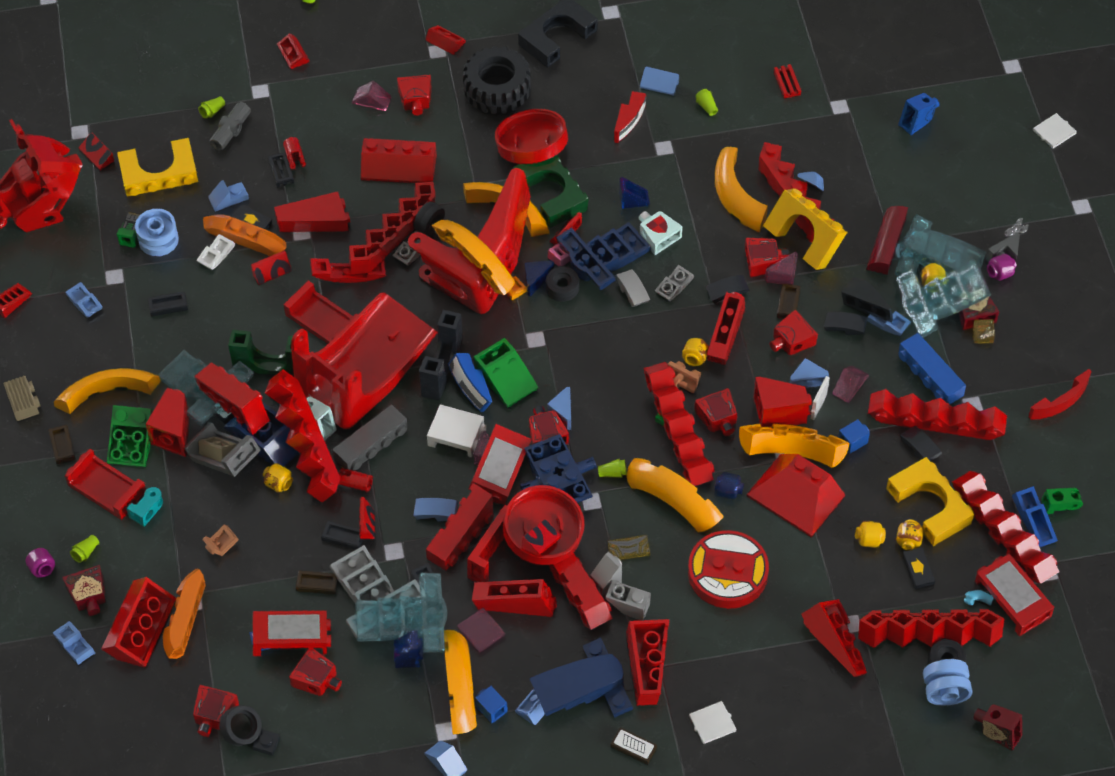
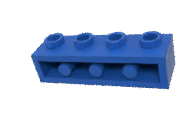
(931, 369)

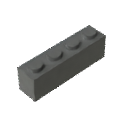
(370, 439)

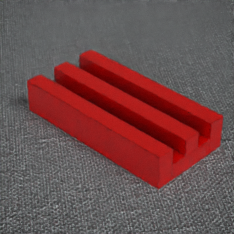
(784, 70)

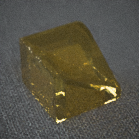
(983, 331)

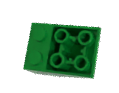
(505, 372)
(129, 436)

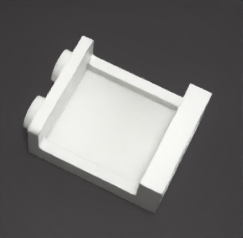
(456, 429)

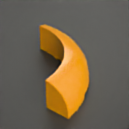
(488, 192)
(732, 195)
(477, 253)
(105, 381)
(793, 440)
(674, 491)
(459, 682)

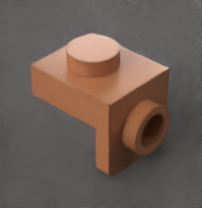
(220, 541)

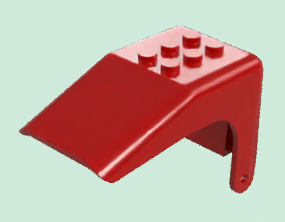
(502, 234)
(361, 360)

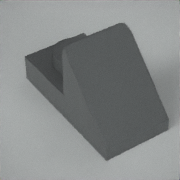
(1007, 246)

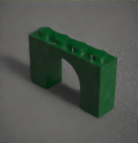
(568, 202)
(243, 350)

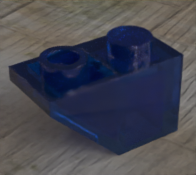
(408, 650)

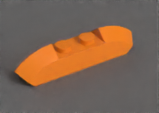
(244, 234)
(181, 623)

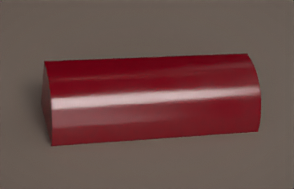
(887, 239)

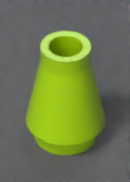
(706, 101)
(211, 107)
(613, 469)
(83, 549)

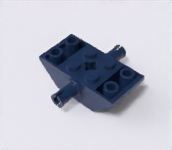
(269, 438)
(555, 467)

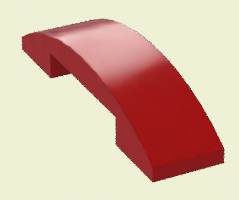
(341, 271)
(1047, 409)

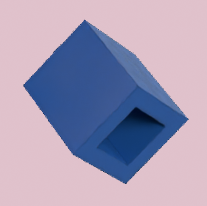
(856, 434)
(491, 704)

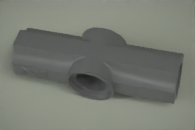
(230, 126)

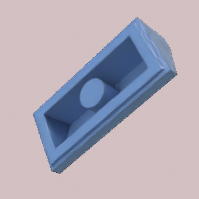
(659, 81)
(813, 179)
(531, 708)

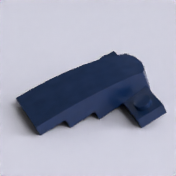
(603, 254)
(584, 682)

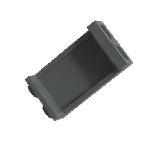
(234, 461)

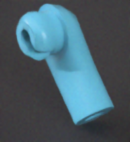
(979, 595)

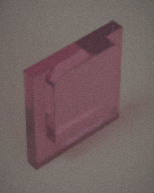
(481, 630)

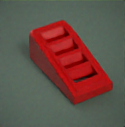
(10, 306)

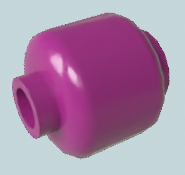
(1001, 267)
(40, 562)

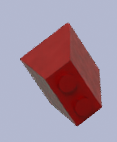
(780, 402)
(170, 423)

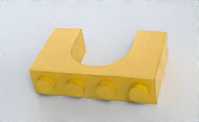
(179, 173)
(827, 232)
(926, 477)

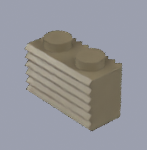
(21, 398)

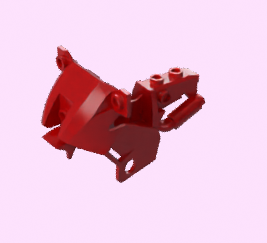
(19, 186)

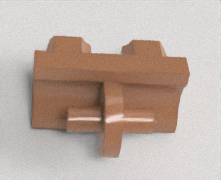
(685, 378)

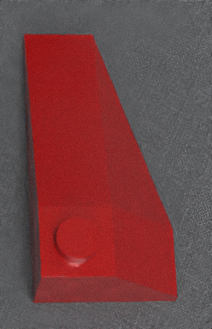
(829, 625)

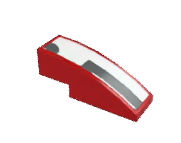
(629, 115)

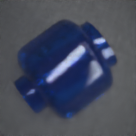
(729, 485)

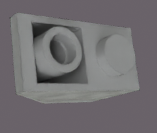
(607, 570)
(629, 600)

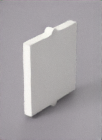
(1054, 130)
(820, 397)
(712, 722)

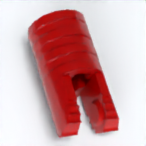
(293, 152)
(355, 480)

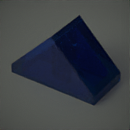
(632, 194)
(536, 274)

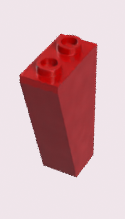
(314, 214)
(726, 328)
(516, 596)

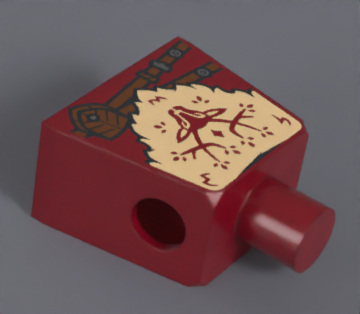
(980, 311)
(87, 589)
(1001, 725)

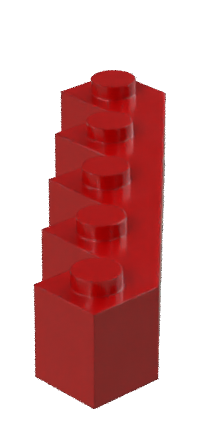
(780, 178)
(394, 230)
(937, 415)
(678, 424)
(304, 435)
(1005, 527)
(581, 591)
(930, 627)

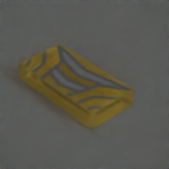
(629, 547)

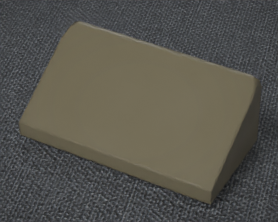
(215, 448)

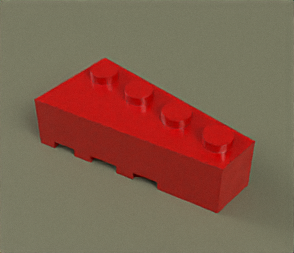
(233, 396)
(461, 528)
(647, 655)

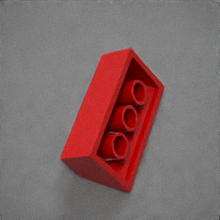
(398, 160)
(139, 622)

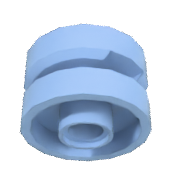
(156, 232)
(947, 682)

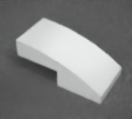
(216, 253)

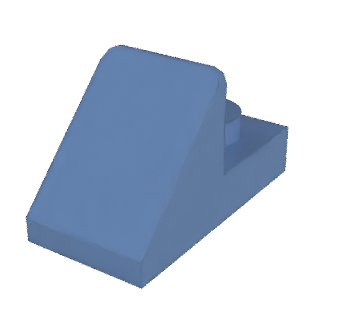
(226, 196)

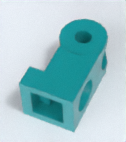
(146, 507)

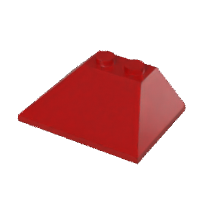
(797, 492)

